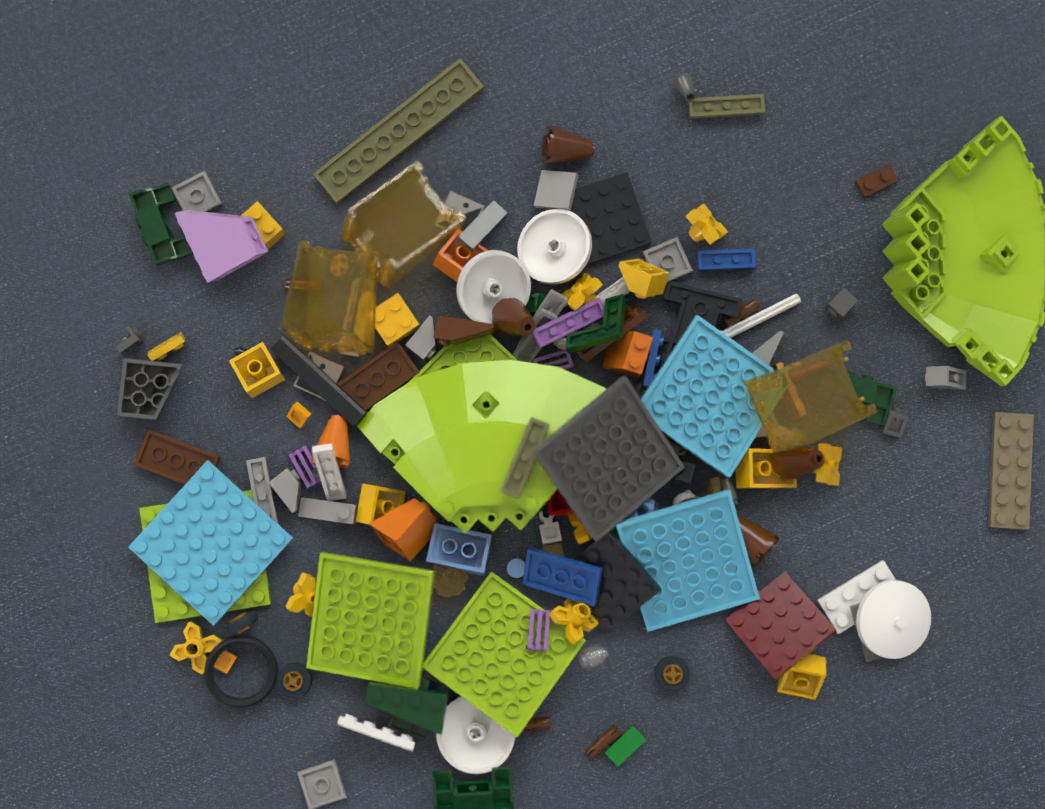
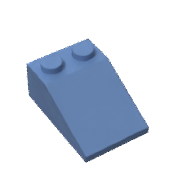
(459, 550)

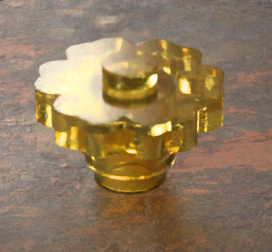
(448, 581)

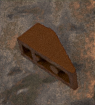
(457, 331)

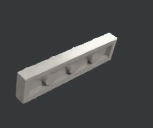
(261, 489)

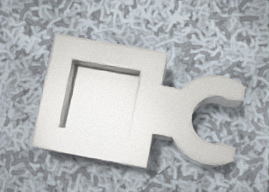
(549, 531)

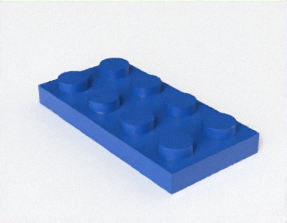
(562, 576)

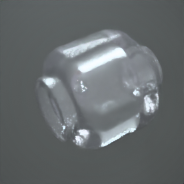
(593, 657)

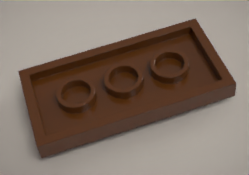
(632, 317)
(379, 376)
(172, 457)

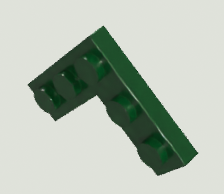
(608, 332)

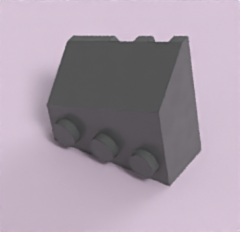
(145, 388)

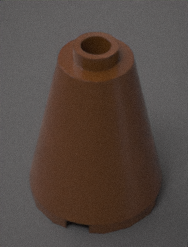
(565, 146)
(512, 318)
(796, 462)
(757, 540)

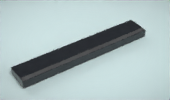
(319, 380)

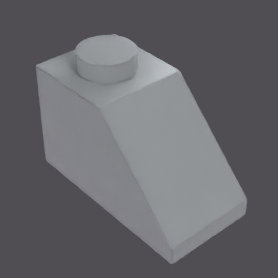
(422, 341)
(946, 377)
(288, 488)

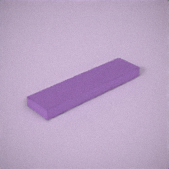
(568, 323)

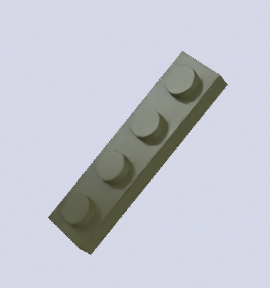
(726, 106)
(524, 458)

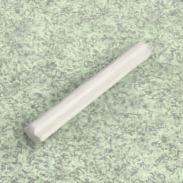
(762, 316)

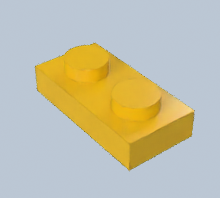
(161, 350)

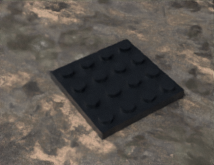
(611, 216)
(623, 582)

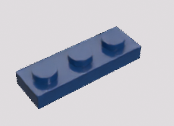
(726, 259)
(653, 359)

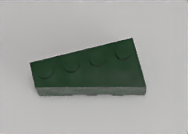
(417, 706)

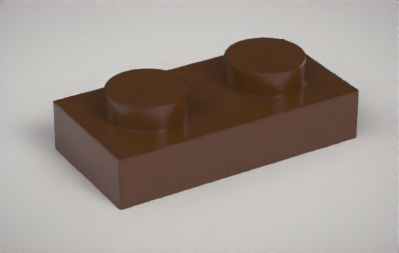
(876, 181)

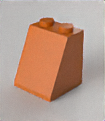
(628, 354)
(406, 528)

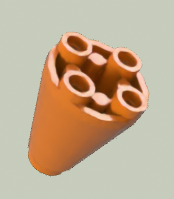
(337, 434)

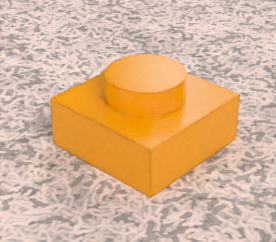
(298, 415)
(225, 661)

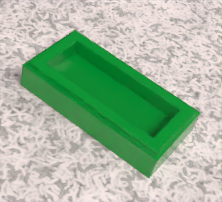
(625, 745)

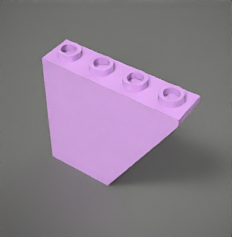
(221, 241)

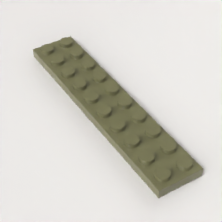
(398, 131)

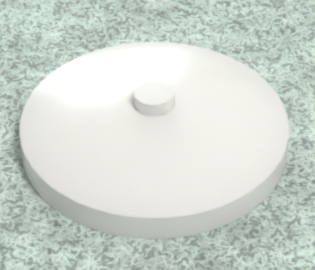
(555, 246)
(488, 280)
(893, 619)
(473, 739)

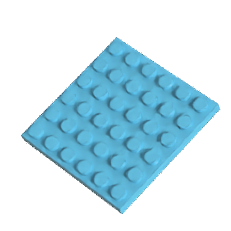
(704, 398)
(211, 542)
(693, 556)

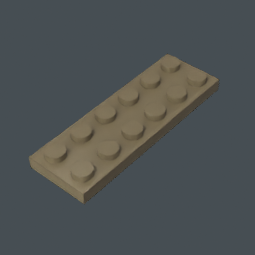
(1011, 470)

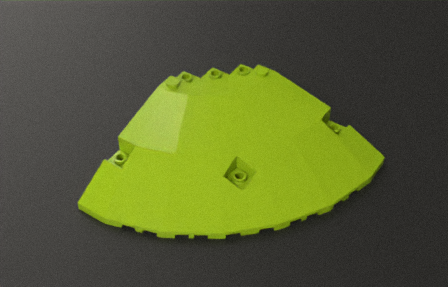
(951, 249)
(461, 450)

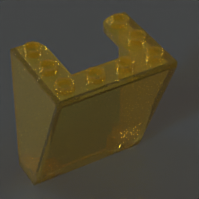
(401, 222)
(332, 299)
(807, 399)

